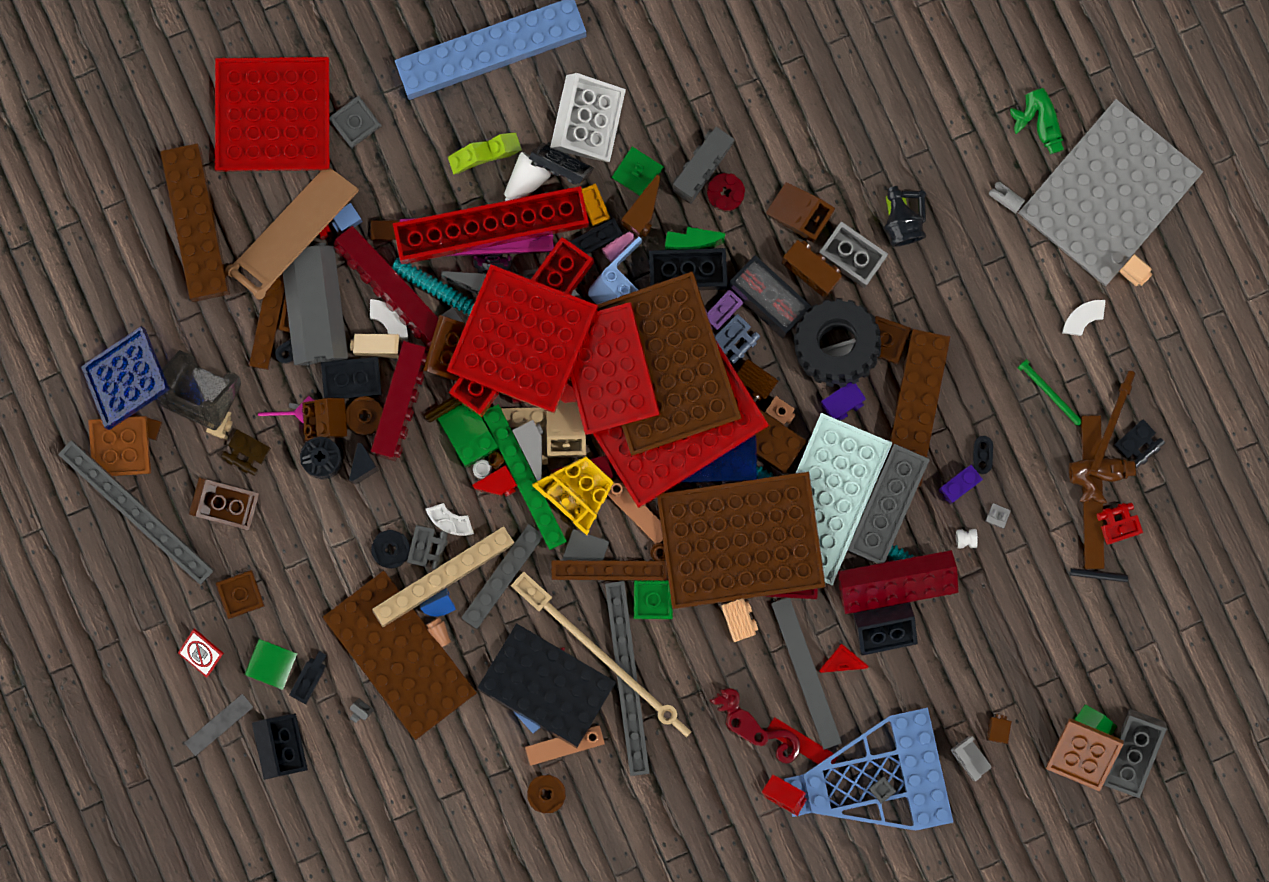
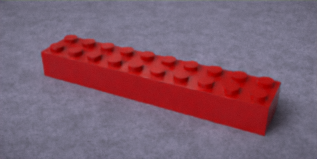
(490, 225)
(560, 270)

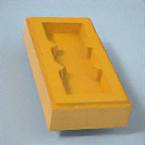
(594, 205)

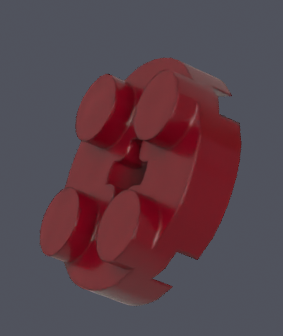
(720, 201)

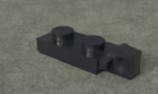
(309, 678)

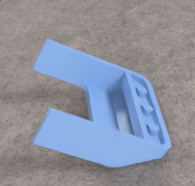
(611, 281)

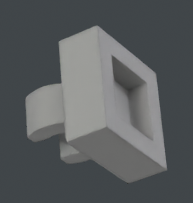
(998, 516)

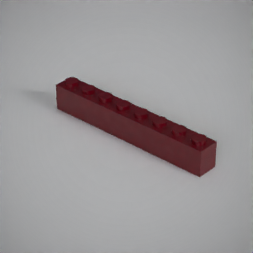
(387, 284)

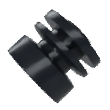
(327, 467)

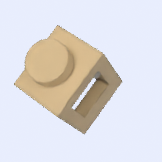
(225, 427)

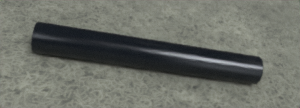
(1098, 575)

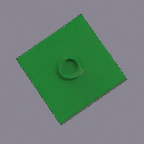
(652, 600)

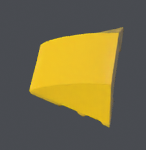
(577, 491)

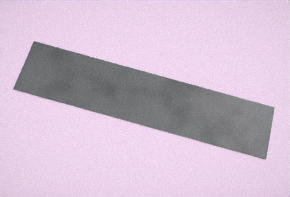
(218, 725)

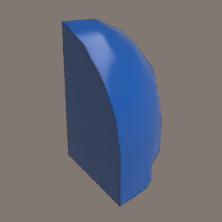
(438, 605)

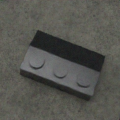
(885, 628)
(279, 746)

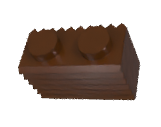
(757, 380)

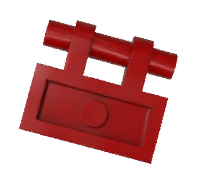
(1121, 529)

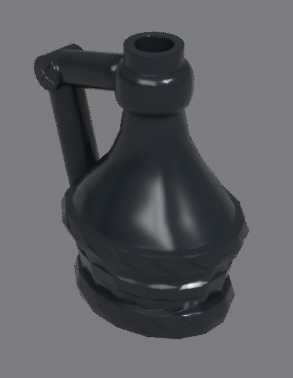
(904, 224)

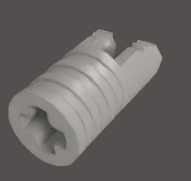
(1006, 197)

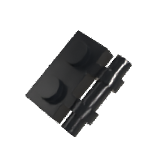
(1135, 439)

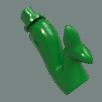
(1047, 123)

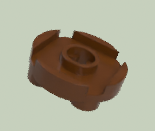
(356, 408)
(549, 783)

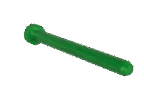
(1049, 391)

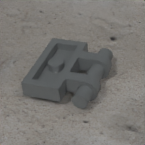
(421, 547)

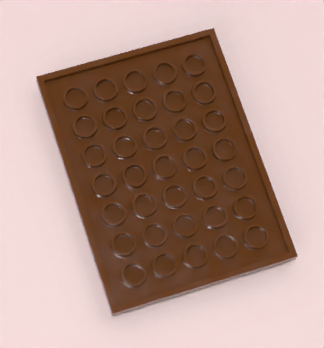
(682, 364)
(741, 540)

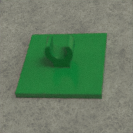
(637, 171)

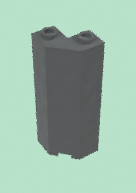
(315, 307)

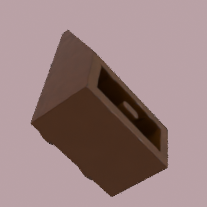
(800, 212)

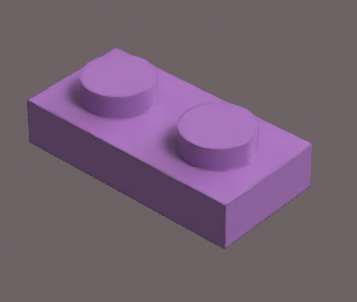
(724, 309)

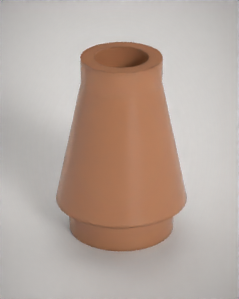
(438, 631)

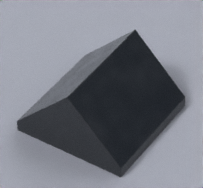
(362, 466)

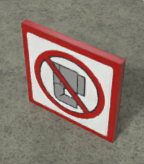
(200, 653)

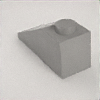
(531, 444)

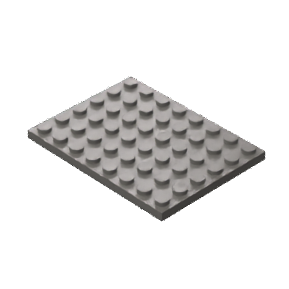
(1110, 192)

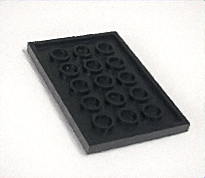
(546, 685)

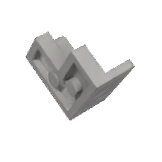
(971, 758)

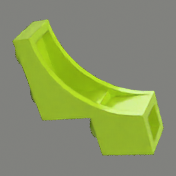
(481, 152)

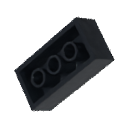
(707, 264)

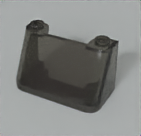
(197, 392)

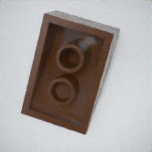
(640, 215)
(223, 503)

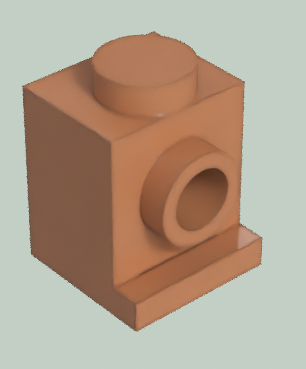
(773, 408)

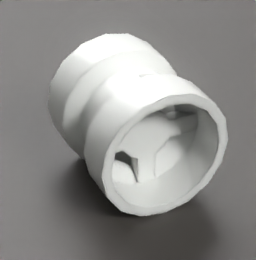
(966, 538)

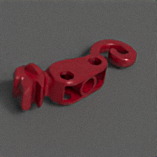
(748, 726)

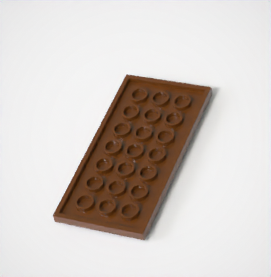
(400, 658)

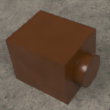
(999, 729)

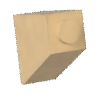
(376, 345)

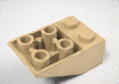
(565, 432)

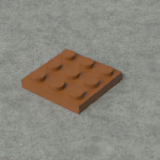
(122, 448)
(1084, 754)

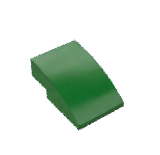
(694, 239)

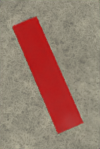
(807, 746)

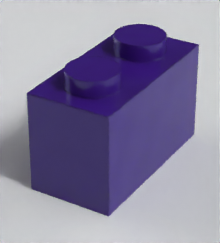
(843, 401)
(960, 484)

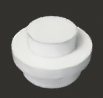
(482, 469)

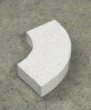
(1082, 316)
(389, 319)
(449, 522)

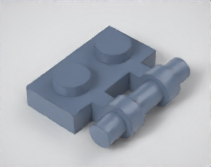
(732, 334)

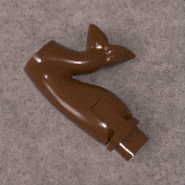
(1109, 470)

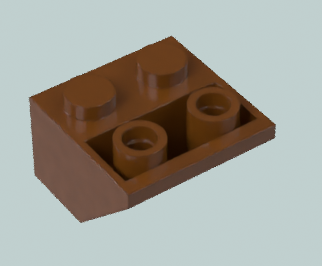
(324, 418)

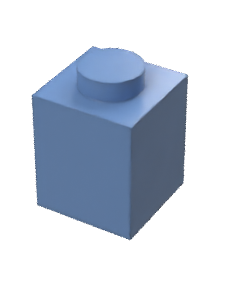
(346, 218)

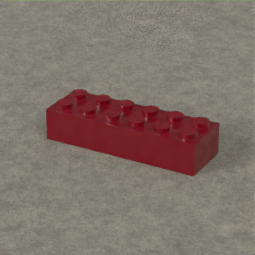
(399, 402)
(898, 582)

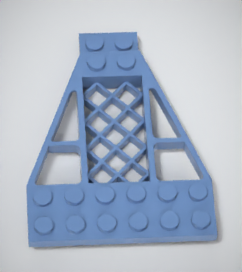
(918, 766)

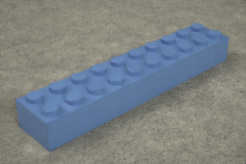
(490, 48)

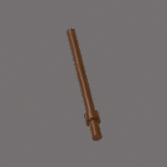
(1124, 390)

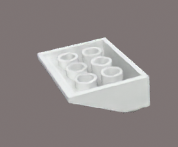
(587, 117)

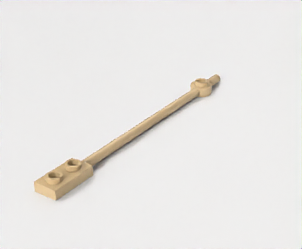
(540, 599)

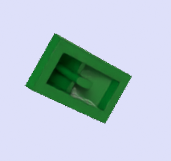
(1095, 720)

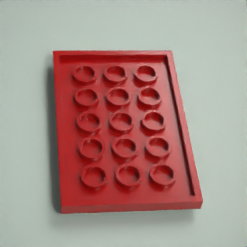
(613, 373)

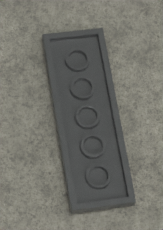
(888, 504)

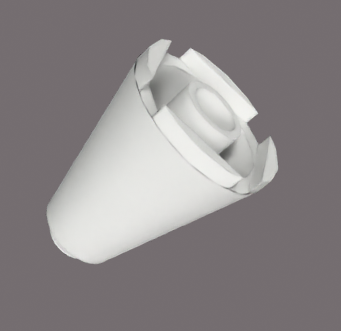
(525, 178)

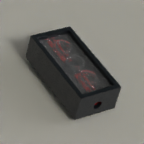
(768, 296)

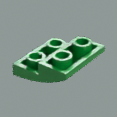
(270, 664)

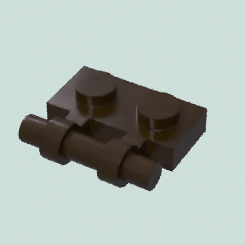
(249, 447)

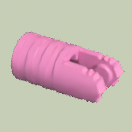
(617, 246)

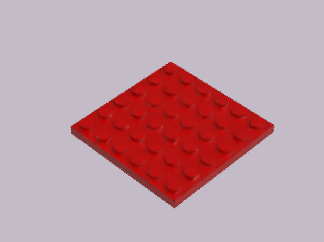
(272, 114)
(522, 338)

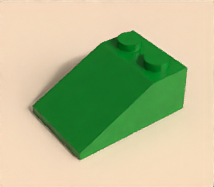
(468, 434)

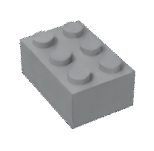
(853, 254)

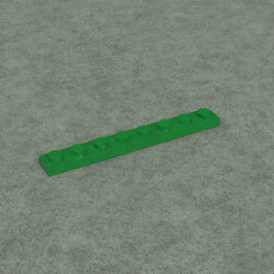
(524, 477)

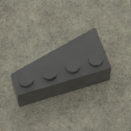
(702, 165)

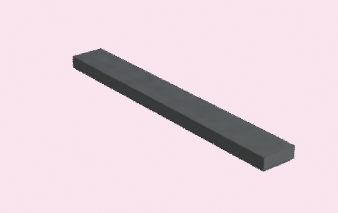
(806, 673)

